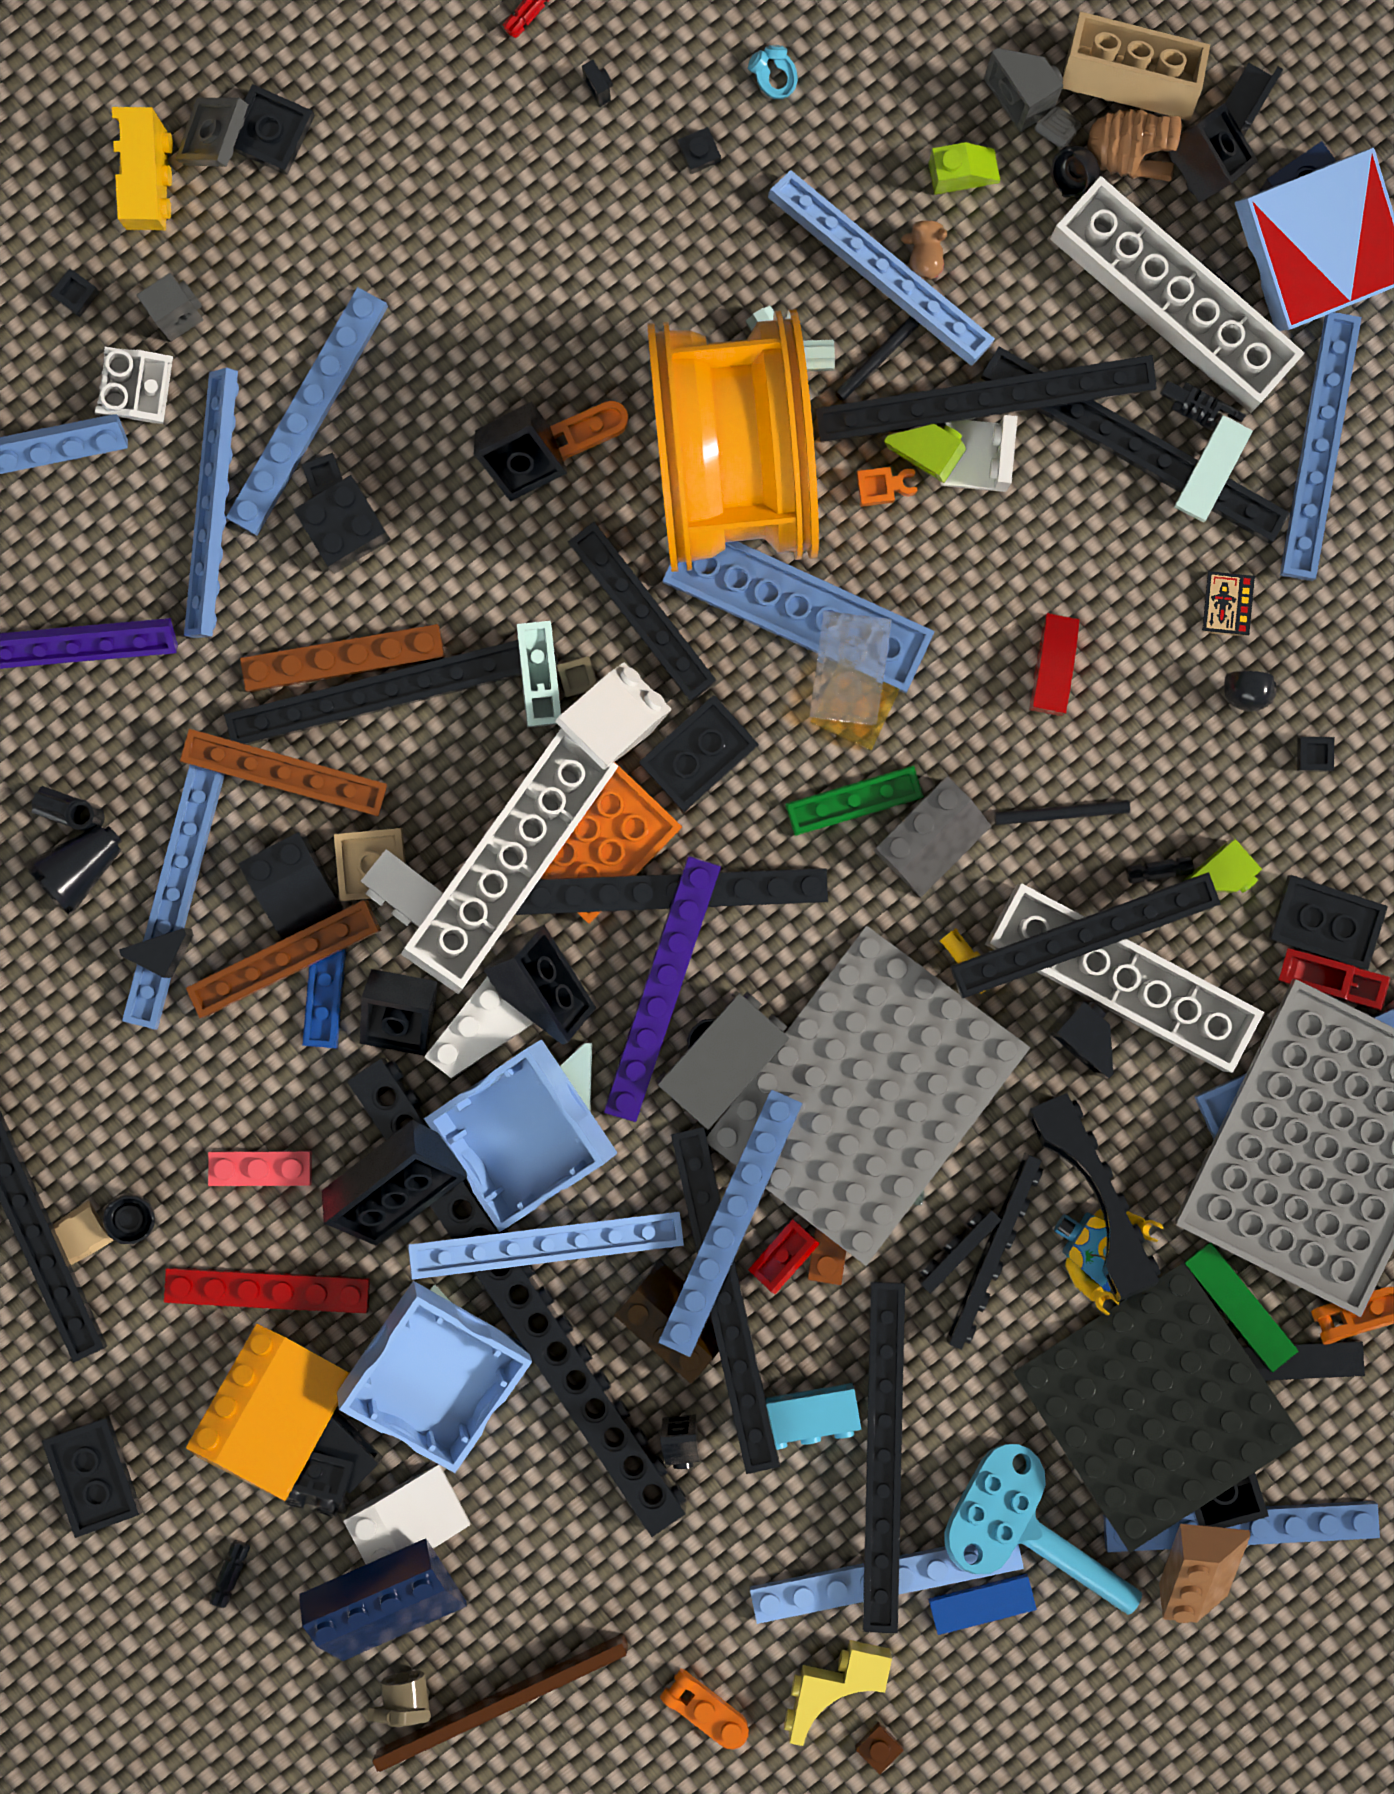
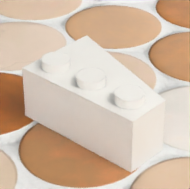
(401, 888)
(477, 1031)

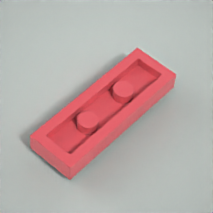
(259, 1168)

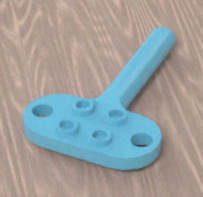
(1001, 1513)

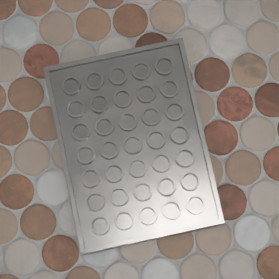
(887, 1091)
(1307, 1153)

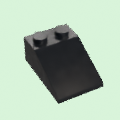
(291, 885)
(541, 984)

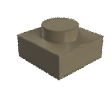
(577, 676)

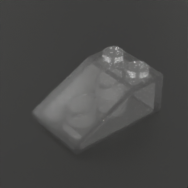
(850, 667)

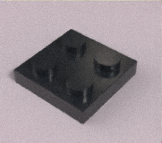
(272, 129)

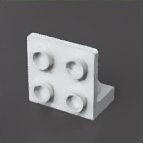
(987, 457)

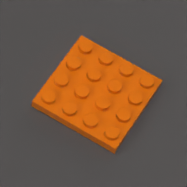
(615, 835)

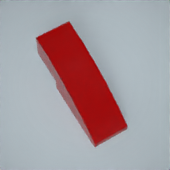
(1055, 665)
(1336, 979)

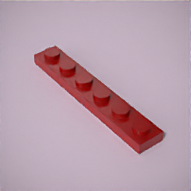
(267, 1290)

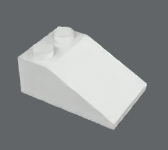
(614, 715)
(406, 1515)

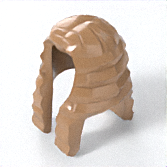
(1127, 136)

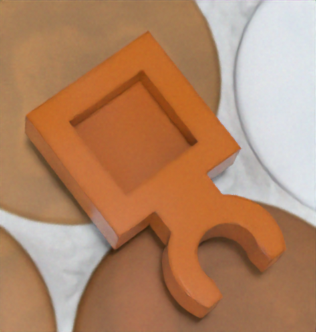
(879, 485)

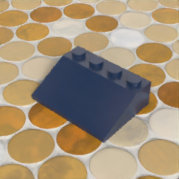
(379, 1601)

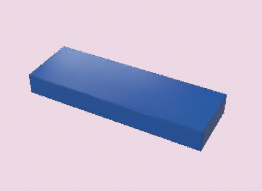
(324, 1001)
(982, 1604)

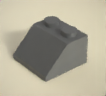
(1023, 85)

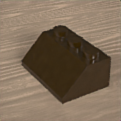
(648, 1311)

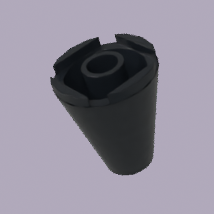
(75, 866)

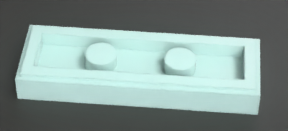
(1213, 468)

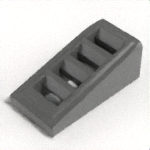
(1059, 127)

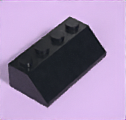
(392, 1184)

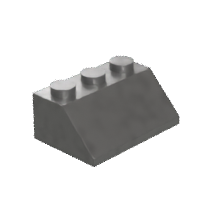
(933, 837)

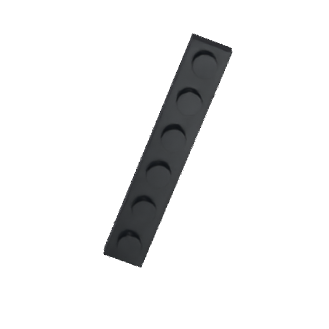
(642, 611)
(989, 1264)

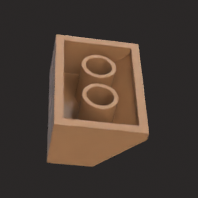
(1200, 1570)

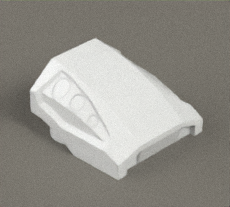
(141, 381)

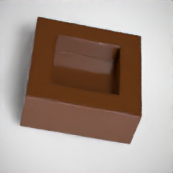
(879, 1748)

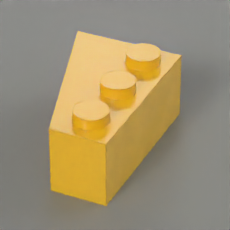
(142, 169)

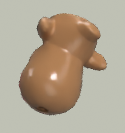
(927, 252)

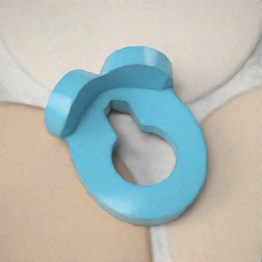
(759, 67)

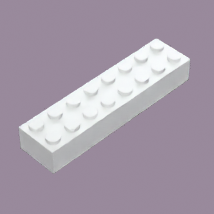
(1176, 294)
(507, 863)
(1137, 985)

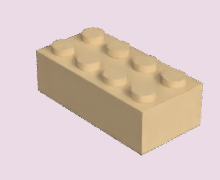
(1135, 66)

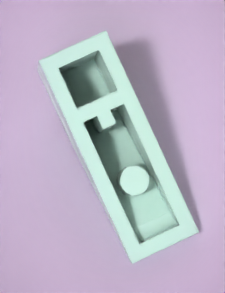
(538, 673)

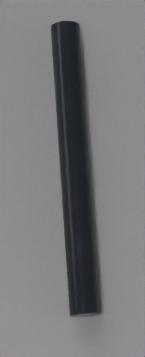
(877, 358)
(1062, 812)

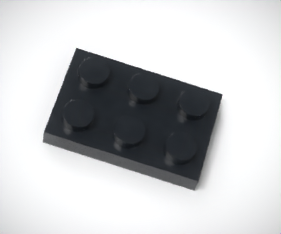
(699, 753)
(1327, 922)
(92, 1476)

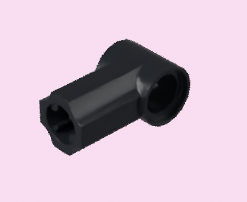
(66, 809)

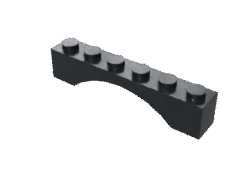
(1062, 1132)

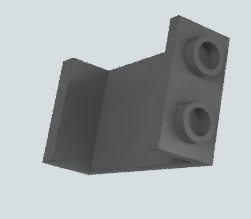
(724, 1059)

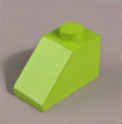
(962, 167)
(929, 449)
(1229, 868)

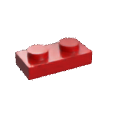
(783, 1256)

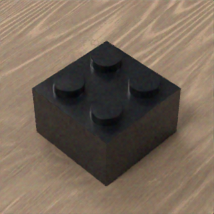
(342, 524)

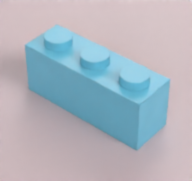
(814, 1414)

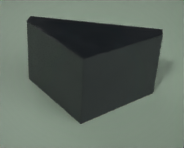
(160, 953)

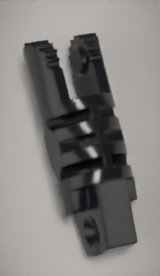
(1198, 405)

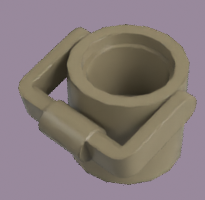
(403, 1700)

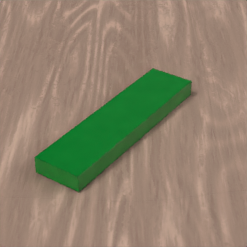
(854, 801)
(1240, 1307)

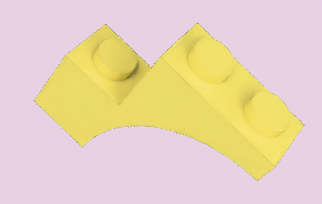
(863, 1669)

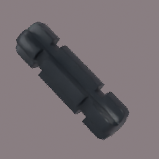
(1160, 869)
(229, 1574)

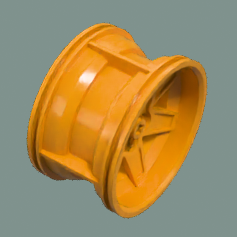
(735, 440)

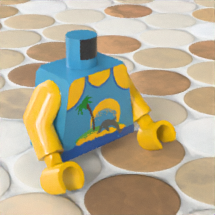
(1088, 1250)

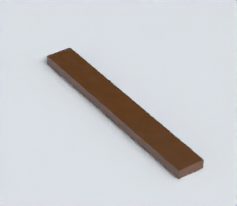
(500, 1703)

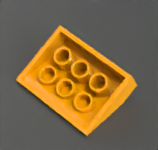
(269, 1412)

